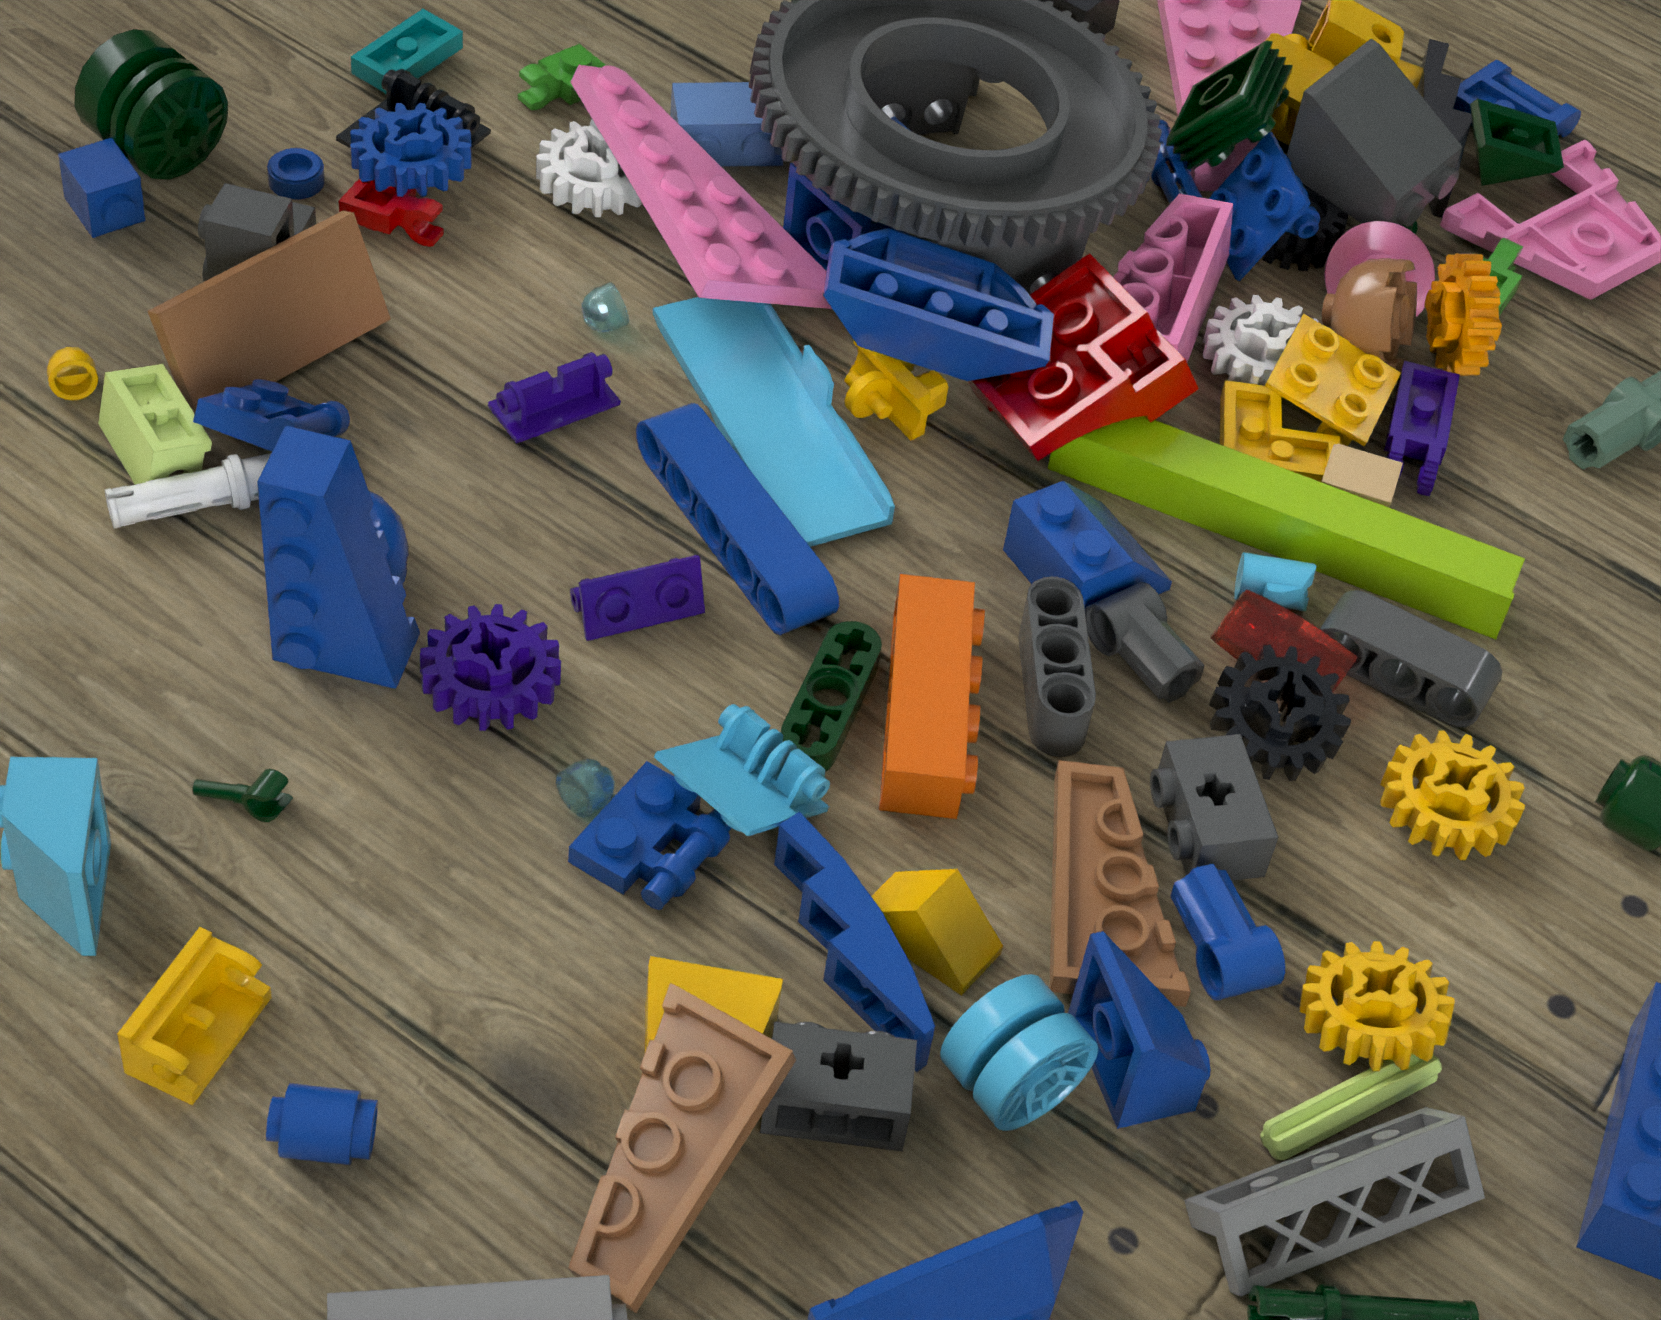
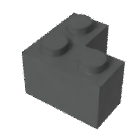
(246, 224)

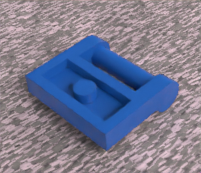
(1499, 86)
(263, 410)

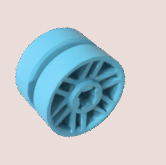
(1018, 1052)

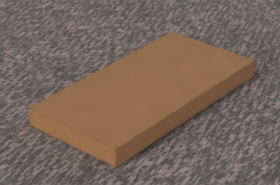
(272, 311)

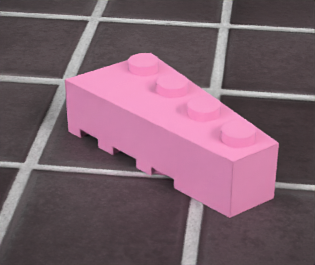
(1179, 267)

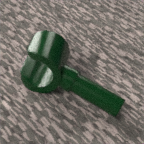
(261, 799)

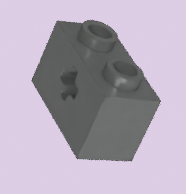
(1214, 806)
(843, 1087)

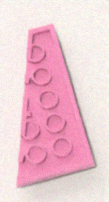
(706, 218)

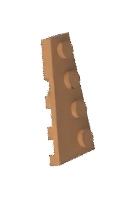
(1105, 881)
(688, 1119)

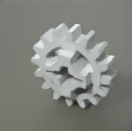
(583, 171)
(1249, 338)

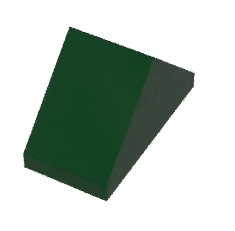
(1513, 143)

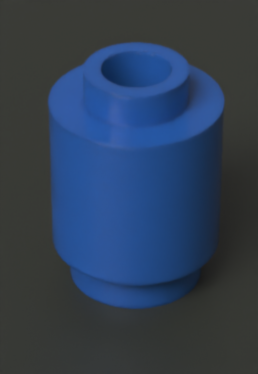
(322, 1124)

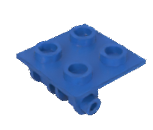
(1265, 204)

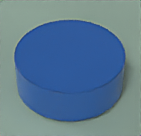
(295, 173)

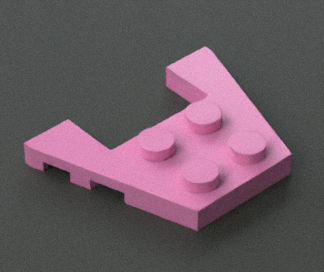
(1579, 243)

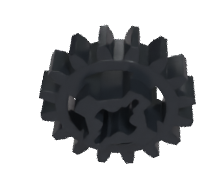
(1305, 708)

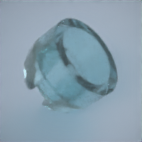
(604, 309)
(585, 786)

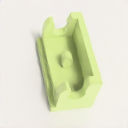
(151, 424)

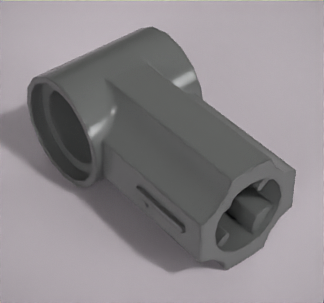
(1137, 629)

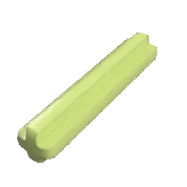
(1345, 1105)

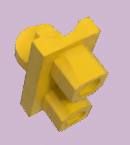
(890, 390)

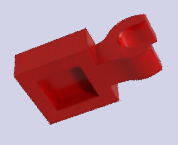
(386, 211)

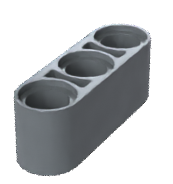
(1413, 659)
(1056, 667)

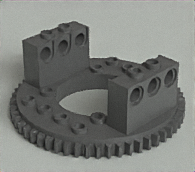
(842, 68)

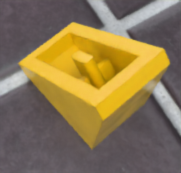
(939, 925)

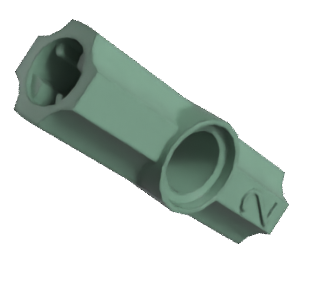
(1624, 420)

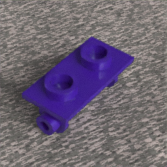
(548, 403)
(640, 597)

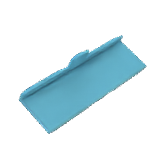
(777, 415)

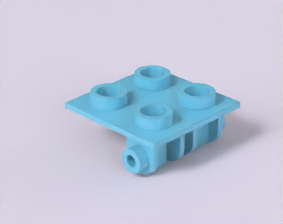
(749, 773)

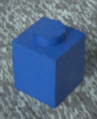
(102, 187)

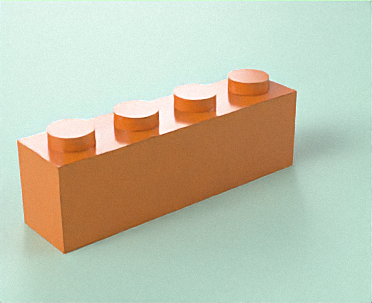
(929, 697)

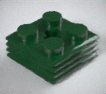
(1231, 107)

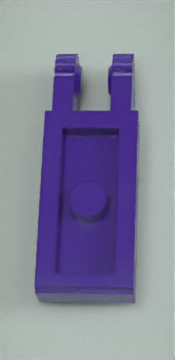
(1422, 419)

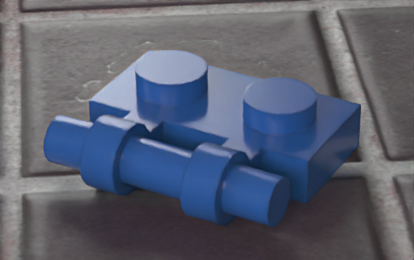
(636, 827)

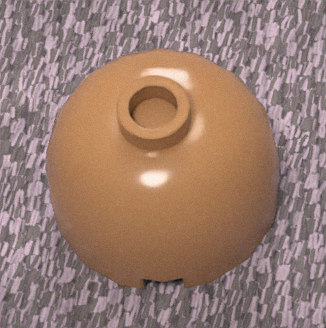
(1374, 308)

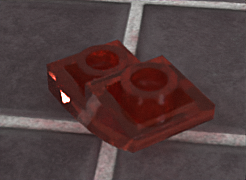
(1260, 622)

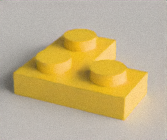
(1254, 426)

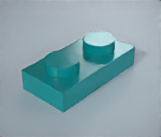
(412, 45)

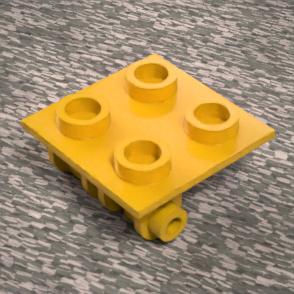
(1333, 381)

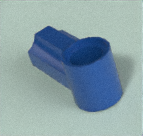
(1230, 949)

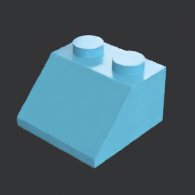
(58, 843)

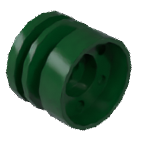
(151, 104)

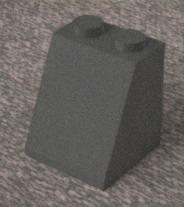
(1372, 141)

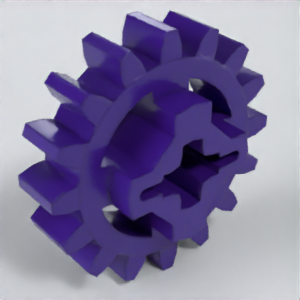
(490, 667)

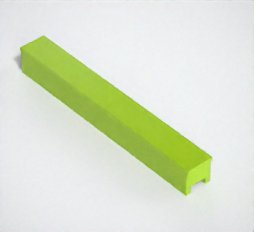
(1297, 520)

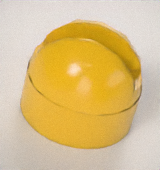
(72, 373)

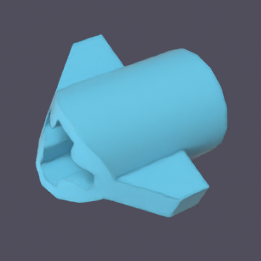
(1275, 579)

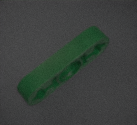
(828, 674)

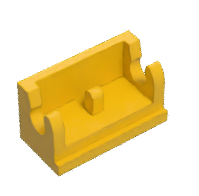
(193, 1017)

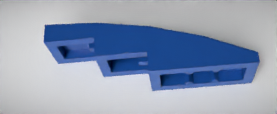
(863, 953)

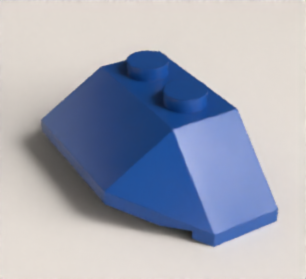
(935, 306)
(992, 1277)

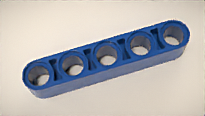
(737, 519)

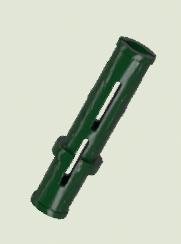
(1330, 1304)

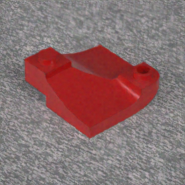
(1100, 369)

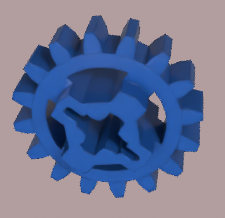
(411, 149)

